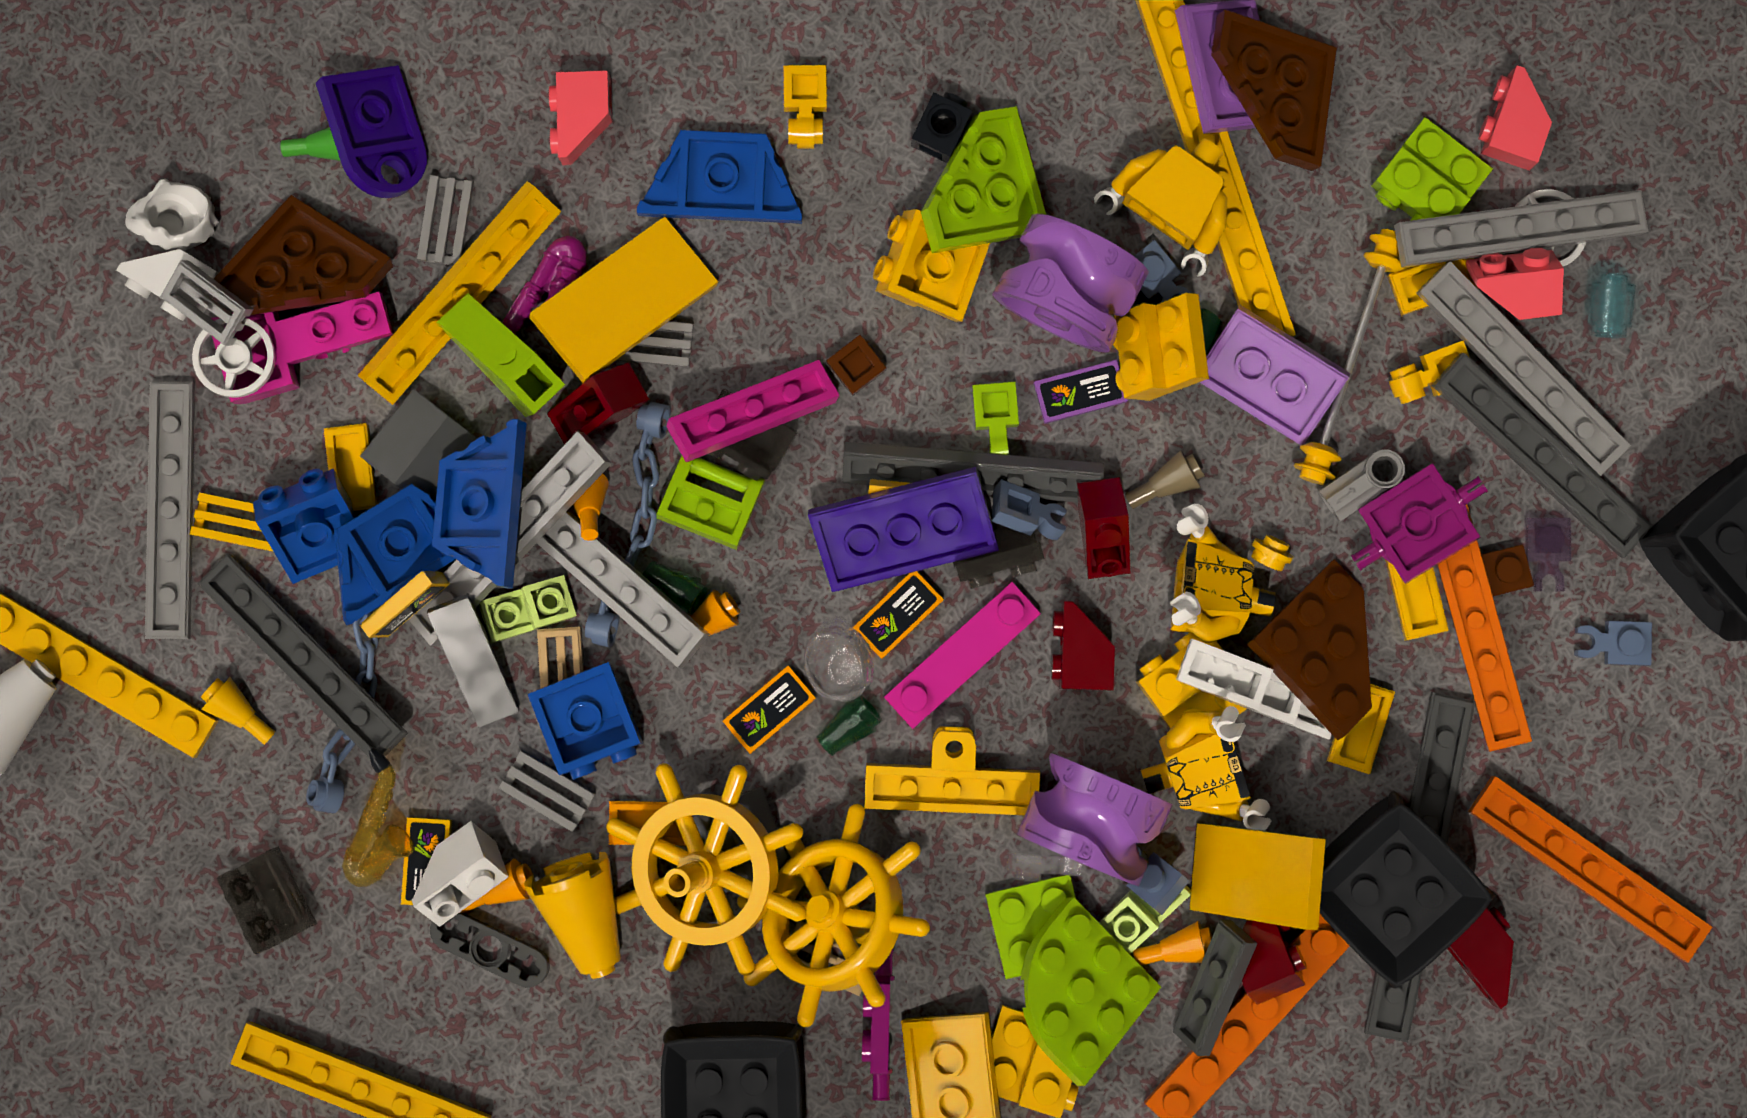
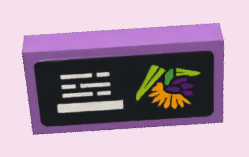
(1079, 392)

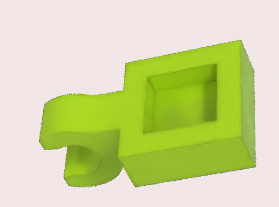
(996, 410)

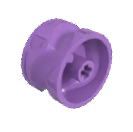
(1071, 283)
(1094, 820)

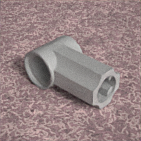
(1359, 485)

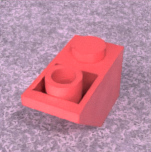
(582, 111)
(1519, 123)
(1522, 283)

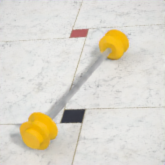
(1320, 455)

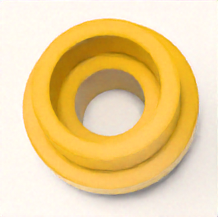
(1271, 552)

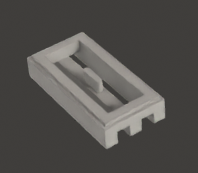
(450, 185)
(233, 321)
(684, 344)
(516, 773)

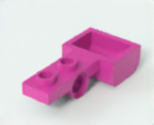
(308, 338)

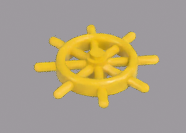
(705, 869)
(836, 916)

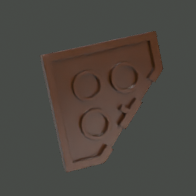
(1280, 84)
(302, 262)
(1322, 649)

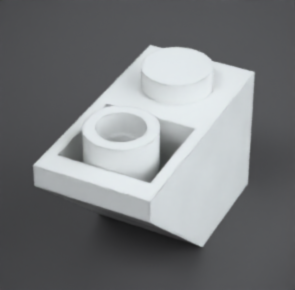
(154, 273)
(459, 874)

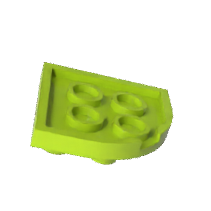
(1081, 991)

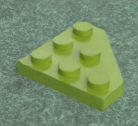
(985, 187)

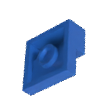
(303, 522)
(586, 721)

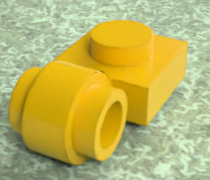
(805, 93)
(1409, 383)

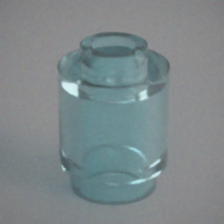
(1611, 306)

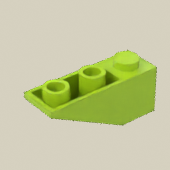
(501, 355)

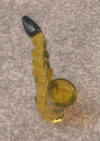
(370, 851)

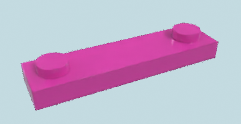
(752, 410)
(962, 655)

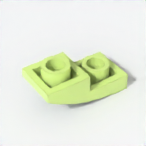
(527, 609)
(1134, 920)

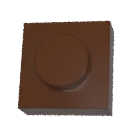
(856, 365)
(1508, 570)

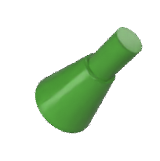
(316, 145)

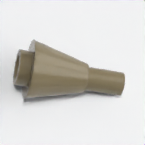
(1174, 477)

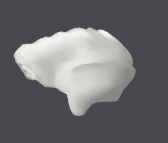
(173, 216)

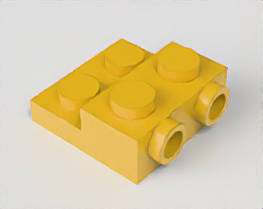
(927, 279)
(1161, 348)
(1173, 697)
(1024, 1069)

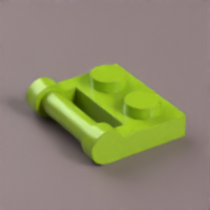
(705, 510)

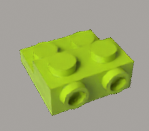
(1430, 175)

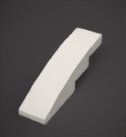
(1245, 685)

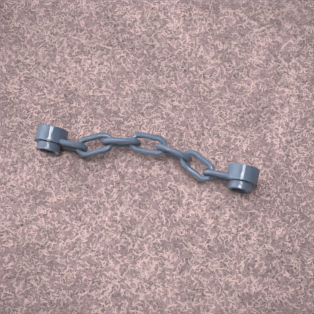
(648, 420)
(326, 792)

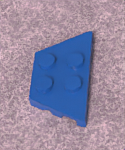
(721, 180)
(481, 503)
(385, 550)

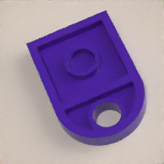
(374, 128)

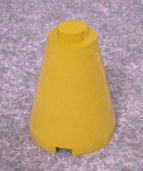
(580, 910)

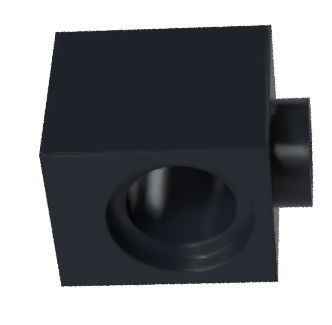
(936, 144)

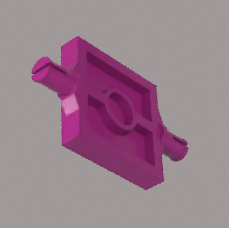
(1419, 523)
(876, 1041)

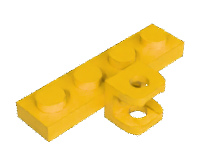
(950, 782)

